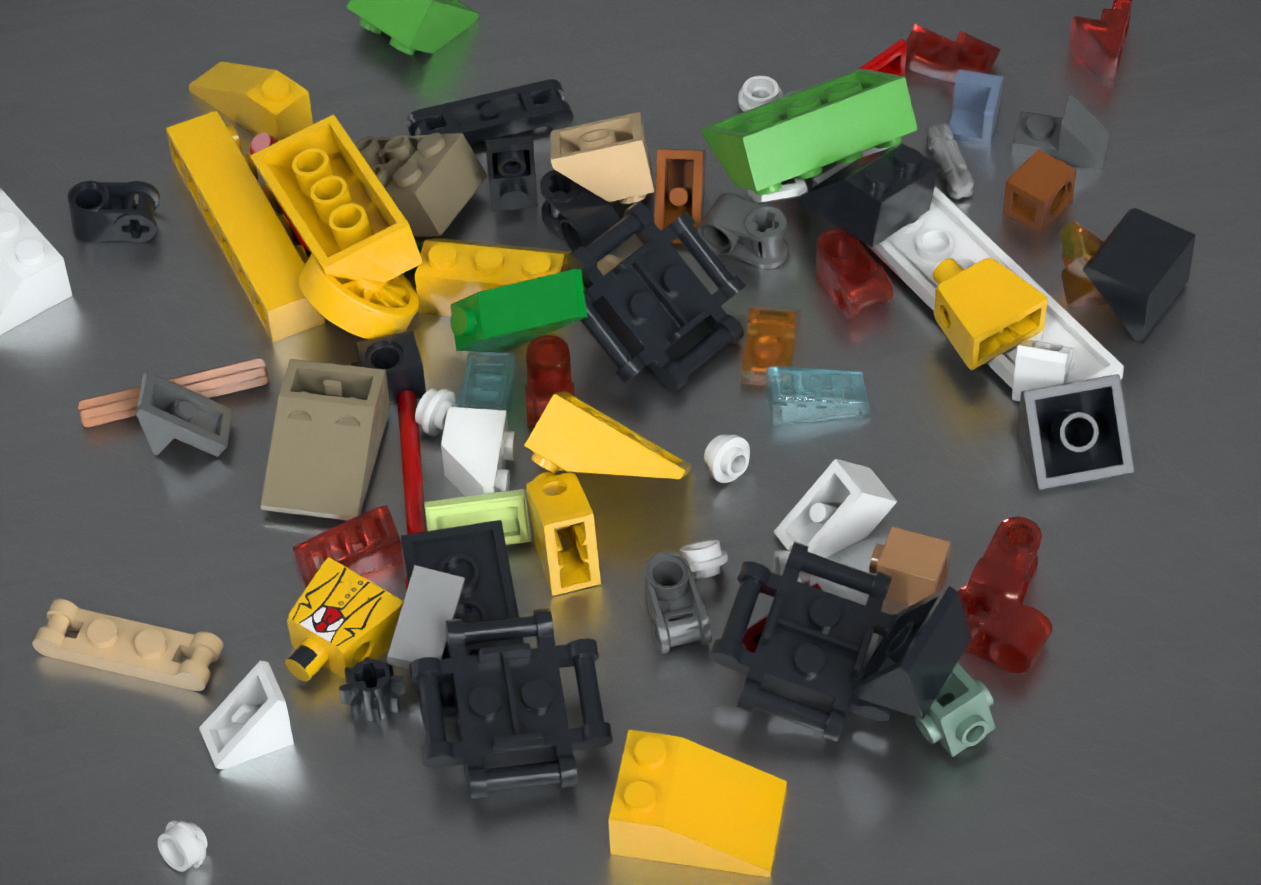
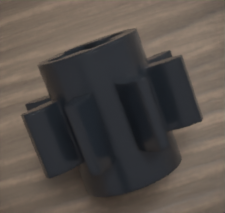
(372, 690)

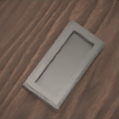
(421, 629)

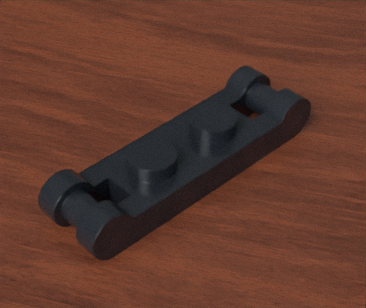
(496, 113)

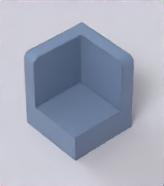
(975, 107)

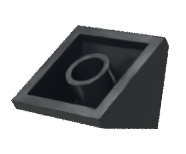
(1141, 269)
(1074, 432)
(916, 655)

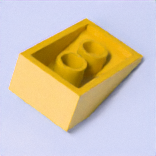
(588, 441)
(694, 807)

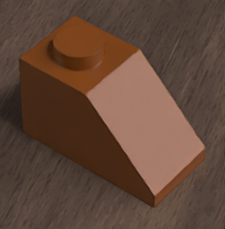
(679, 186)

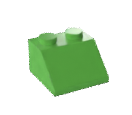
(415, 23)

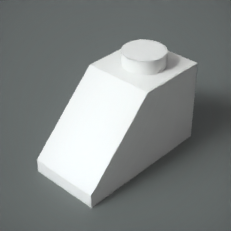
(837, 510)

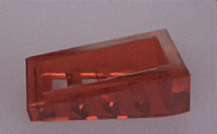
(358, 530)

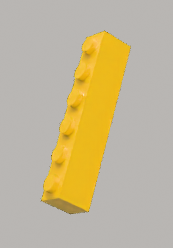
(244, 222)

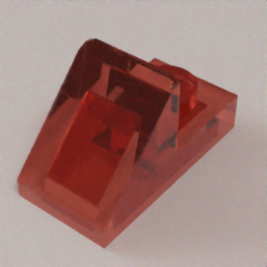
(1102, 42)

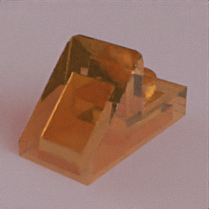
(1078, 248)
(769, 341)

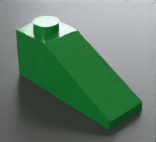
(518, 312)

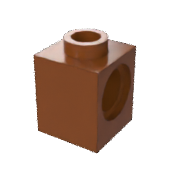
(1039, 191)

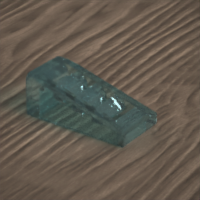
(488, 391)
(789, 404)

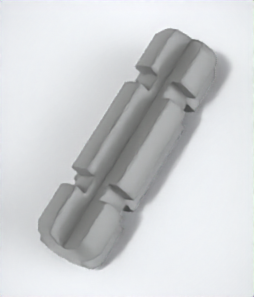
(951, 162)

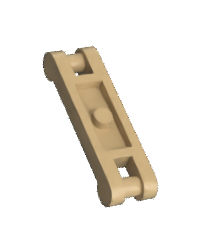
(128, 646)

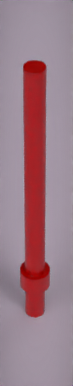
(411, 464)

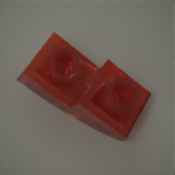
(941, 57)

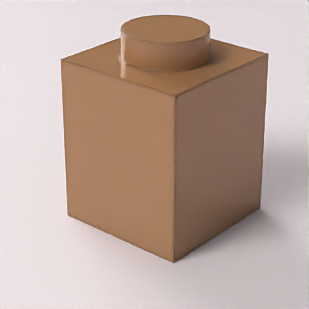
(914, 562)

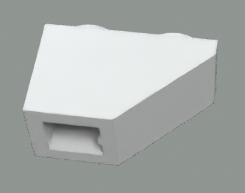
(477, 450)

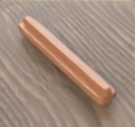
(208, 383)

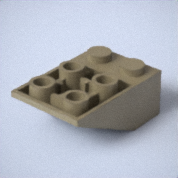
(425, 176)
(325, 439)

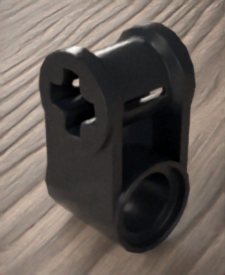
(574, 210)
(110, 213)

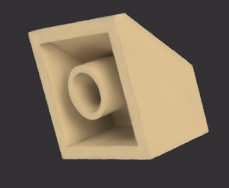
(606, 157)

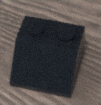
(876, 193)

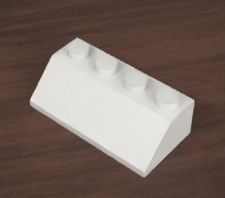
(30, 269)

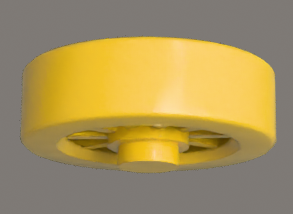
(360, 306)

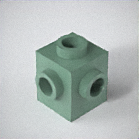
(959, 713)

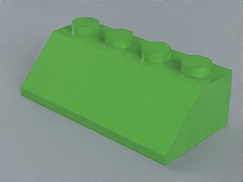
(812, 129)

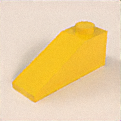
(256, 98)

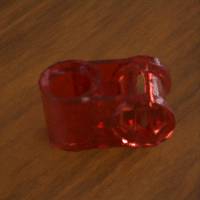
(849, 273)
(546, 374)
(1009, 559)
(1004, 629)

